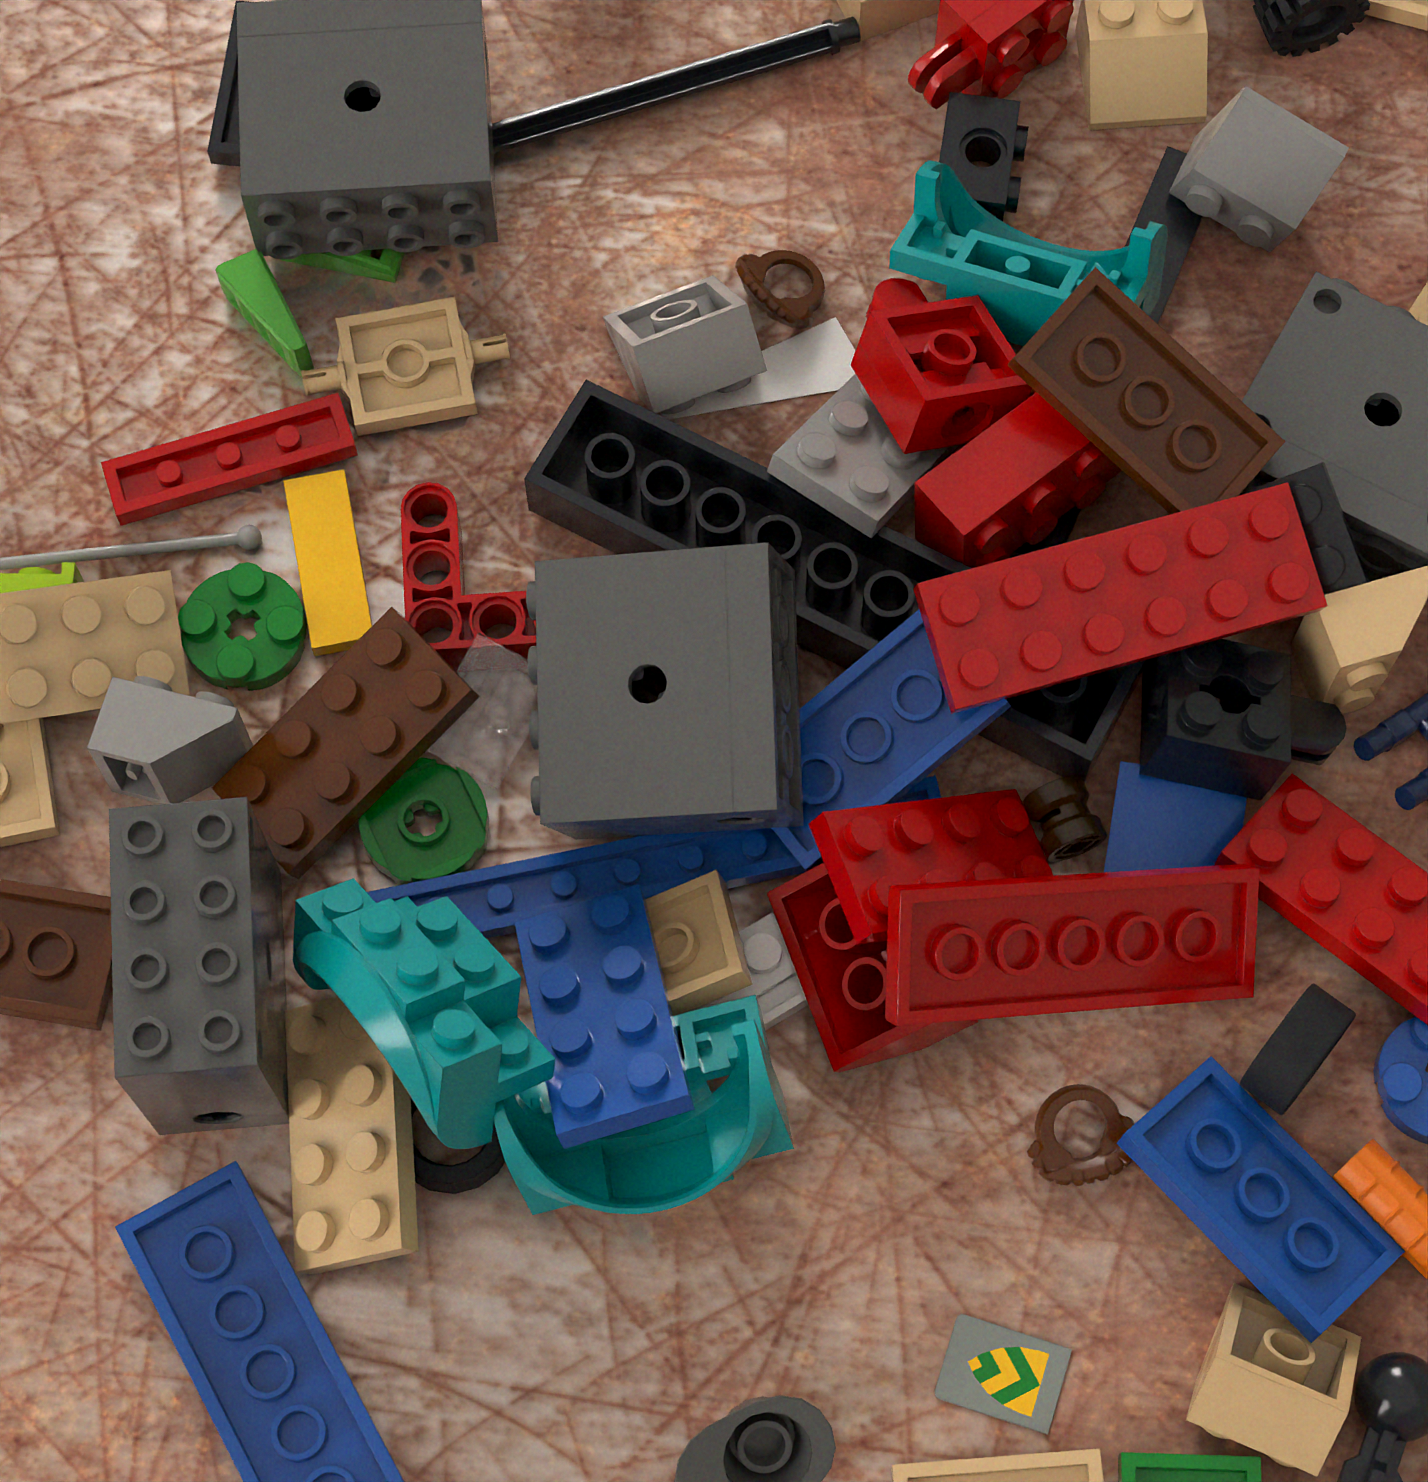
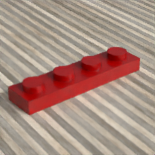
(229, 459)

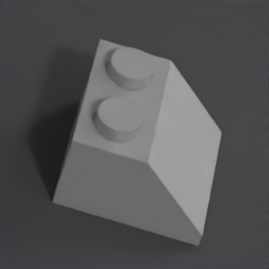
(1257, 169)
(686, 345)

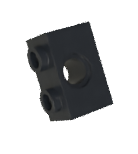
(985, 132)

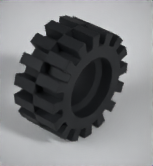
(1307, 23)

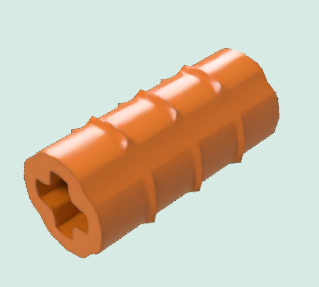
(1390, 1199)

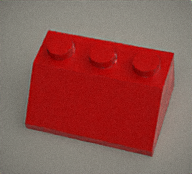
(844, 979)

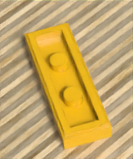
(328, 561)

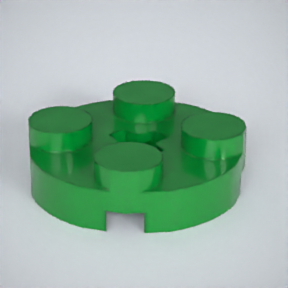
(244, 594)
(458, 838)

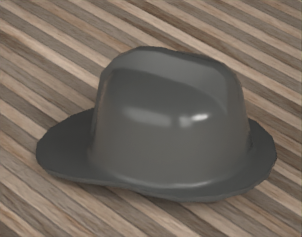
(761, 1442)

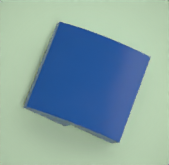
(1168, 823)

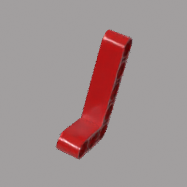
(446, 603)

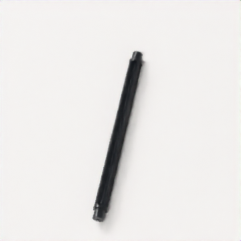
(674, 83)

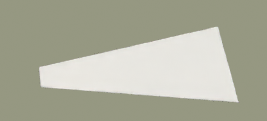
(796, 367)

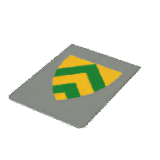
(1002, 1373)

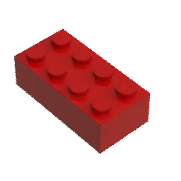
(1009, 485)

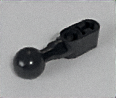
(1394, 1407)

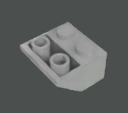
(164, 741)

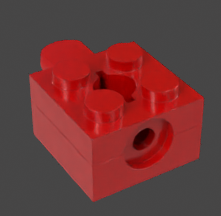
(989, 46)
(935, 367)

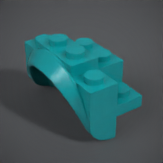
(1012, 273)
(428, 999)
(669, 1158)

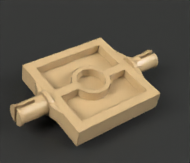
(406, 366)

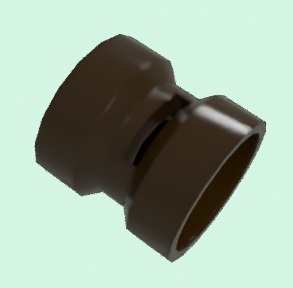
(1064, 818)

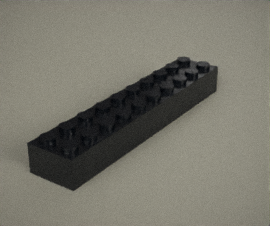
(659, 487)

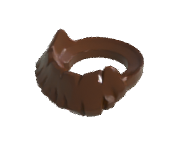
(789, 311)
(1058, 1163)

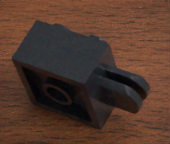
(1245, 737)

